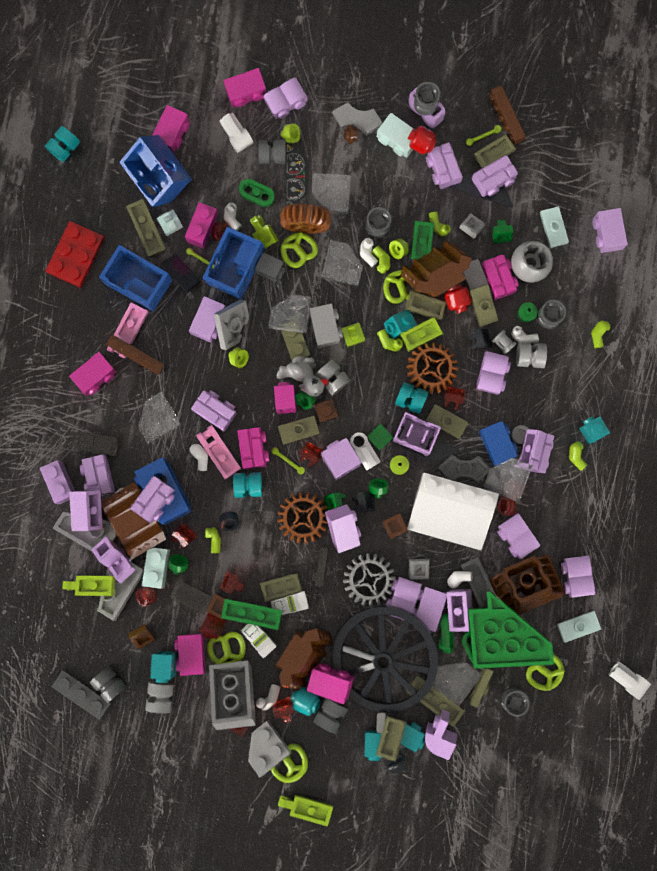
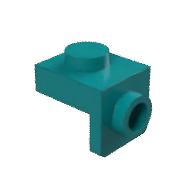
(399, 323)

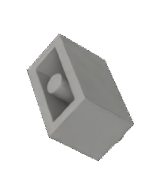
(325, 325)

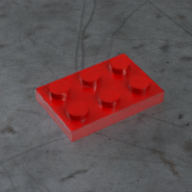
(75, 254)

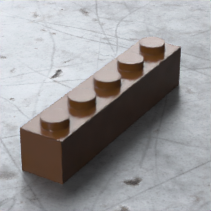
(507, 115)
(134, 354)

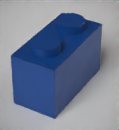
(498, 443)

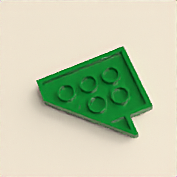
(505, 638)

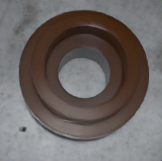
(350, 134)

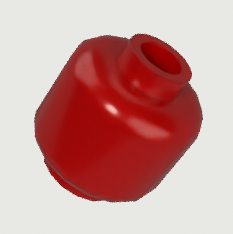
(422, 140)
(458, 298)

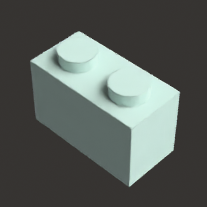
(395, 134)
(156, 568)

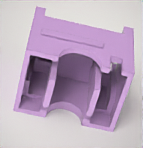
(416, 434)
(340, 458)

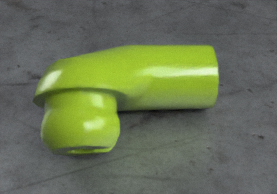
(215, 539)

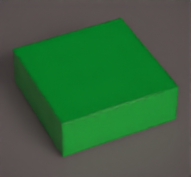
(379, 437)

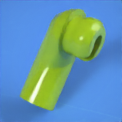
(439, 228)
(384, 259)
(597, 333)
(388, 343)
(575, 455)

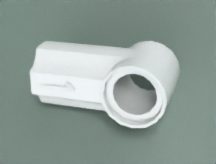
(237, 135)
(365, 452)
(632, 682)

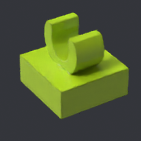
(353, 334)

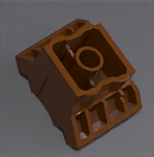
(437, 270)
(131, 529)
(528, 584)
(302, 656)

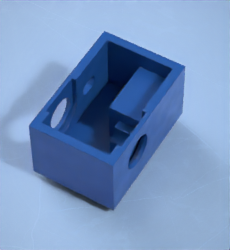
(157, 169)
(235, 263)
(136, 278)
(180, 505)

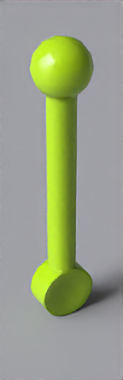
(497, 129)
(189, 251)
(300, 470)

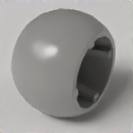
(539, 260)

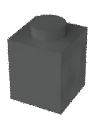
(270, 267)

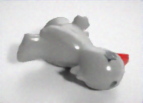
(302, 371)

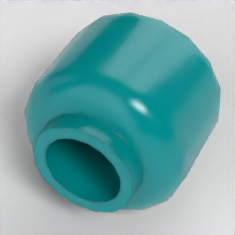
(305, 701)

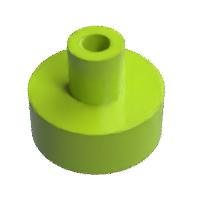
(291, 133)
(398, 248)
(238, 357)
(395, 468)

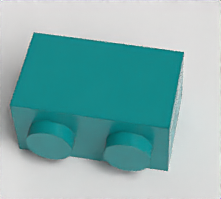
(163, 666)

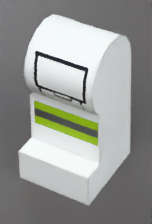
(291, 603)
(259, 639)

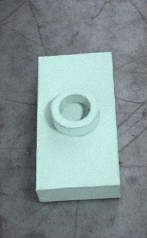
(554, 227)
(579, 626)

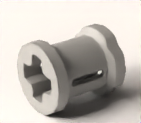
(504, 342)

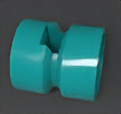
(67, 139)
(411, 398)
(247, 484)

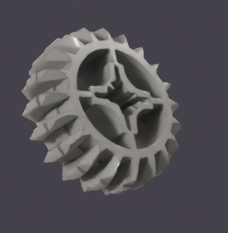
(375, 595)

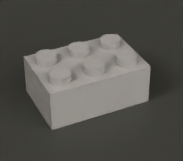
(232, 695)

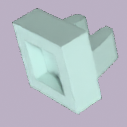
(169, 222)

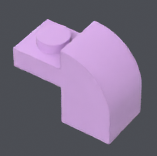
(114, 558)
(438, 738)

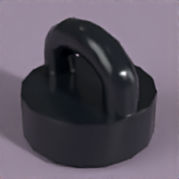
(229, 521)
(396, 766)

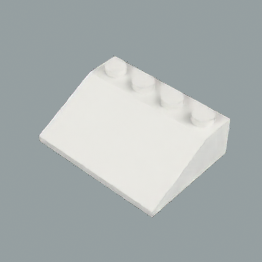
(452, 511)

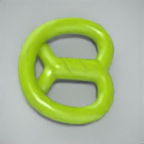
(297, 248)
(401, 287)
(226, 648)
(548, 674)
(291, 767)

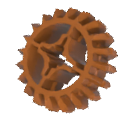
(305, 218)
(427, 361)
(291, 505)

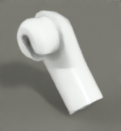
(230, 215)
(366, 252)
(518, 334)
(201, 455)
(459, 576)
(269, 701)

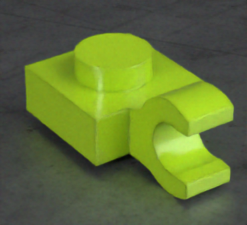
(263, 233)

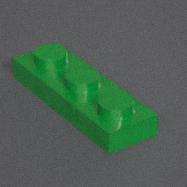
(252, 614)

